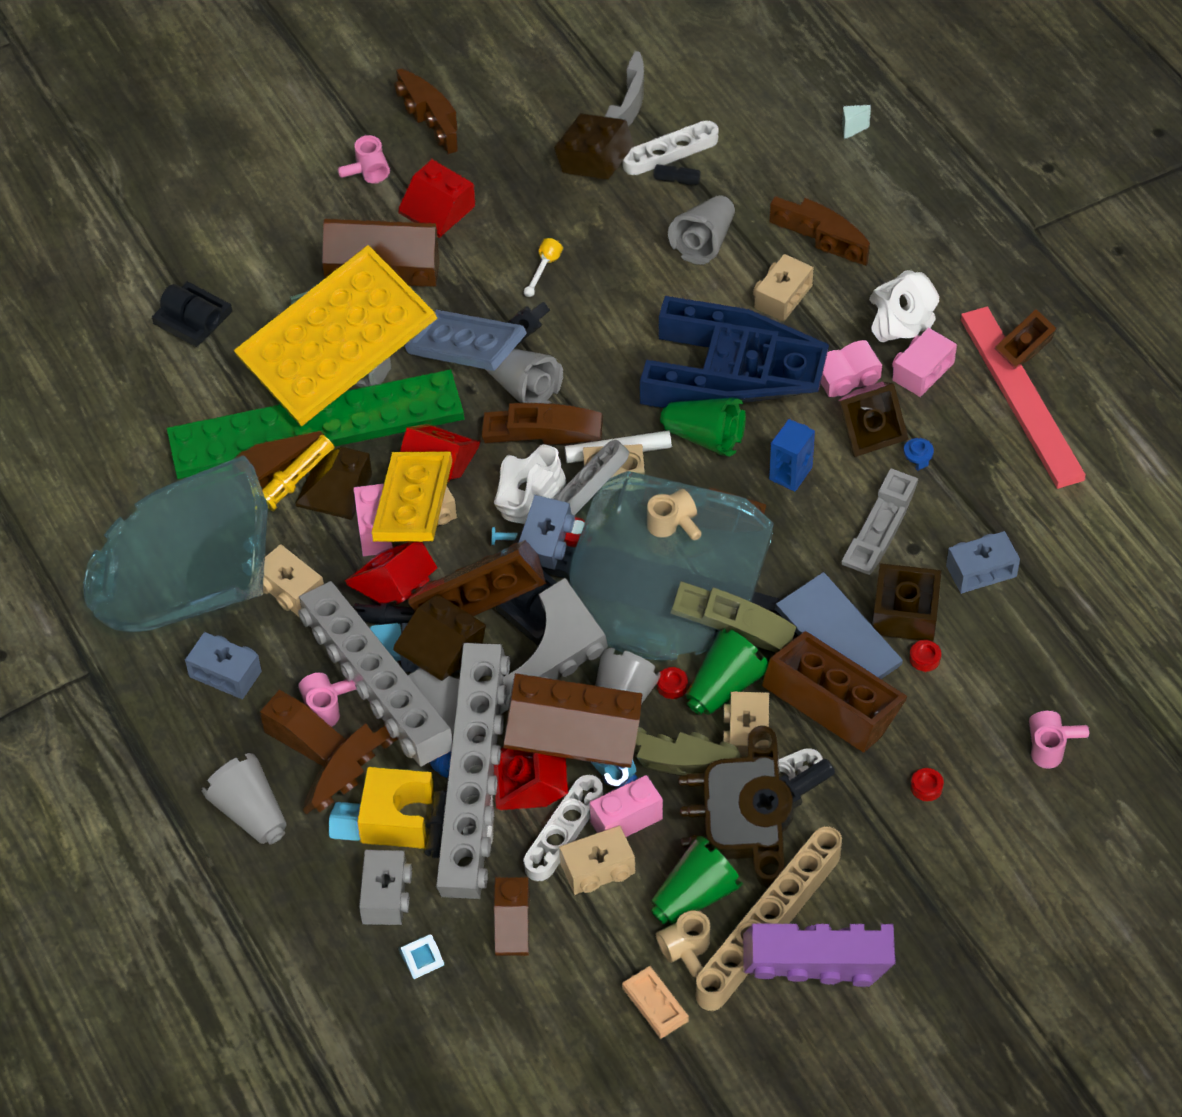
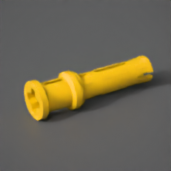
(285, 481)

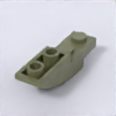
(731, 612)
(686, 756)

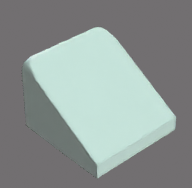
(855, 119)

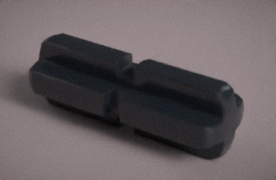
(671, 173)

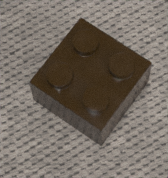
(594, 146)
(907, 602)

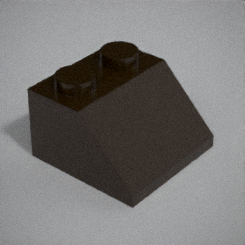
(437, 636)

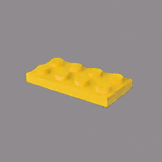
(412, 496)

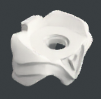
(905, 322)
(543, 478)

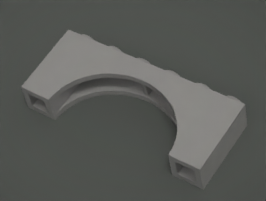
(568, 641)

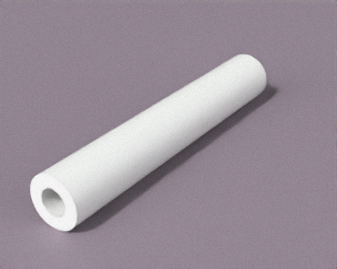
(649, 441)

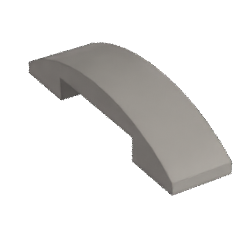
(634, 96)
(881, 523)

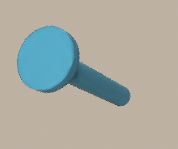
(501, 536)

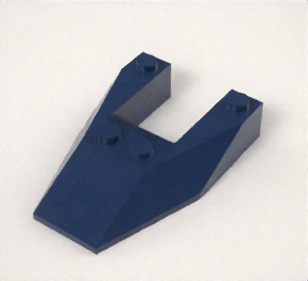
(745, 359)

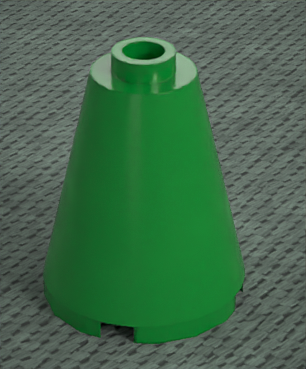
(708, 423)
(726, 669)
(694, 883)

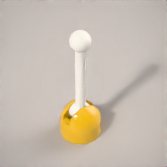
(549, 252)

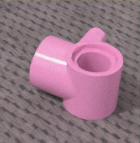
(369, 161)
(319, 692)
(1048, 730)

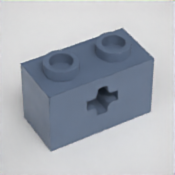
(547, 528)
(982, 562)
(223, 665)

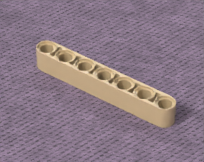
(771, 903)

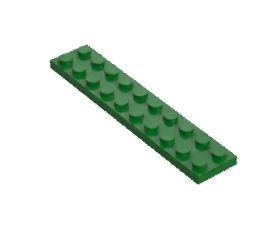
(349, 419)

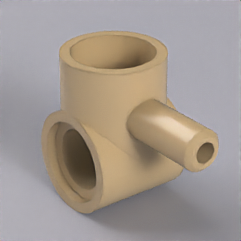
(669, 511)
(677, 944)

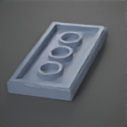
(466, 340)
(834, 620)

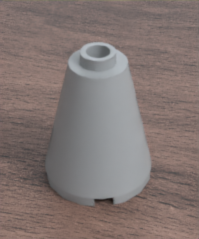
(702, 229)
(529, 376)
(626, 673)
(247, 799)

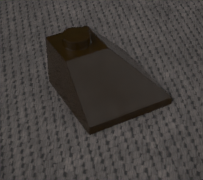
(873, 418)
(333, 480)

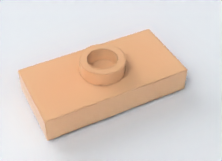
(655, 1002)

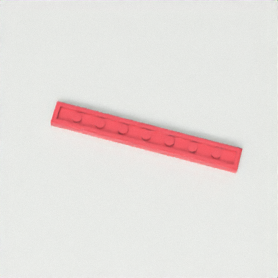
(1023, 400)

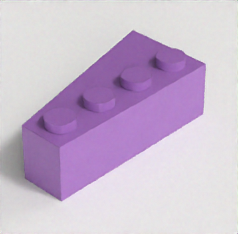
(818, 953)

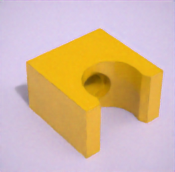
(383, 797)

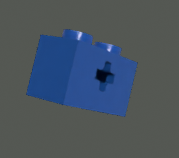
(792, 455)

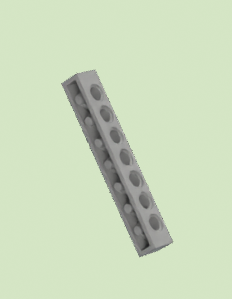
(477, 661)
(375, 674)

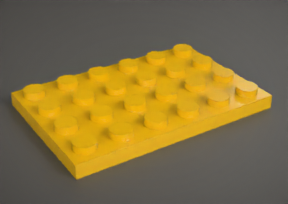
(335, 335)

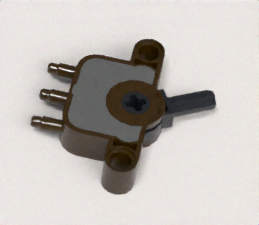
(734, 799)

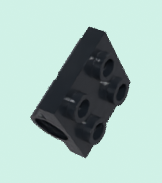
(190, 312)
(527, 611)

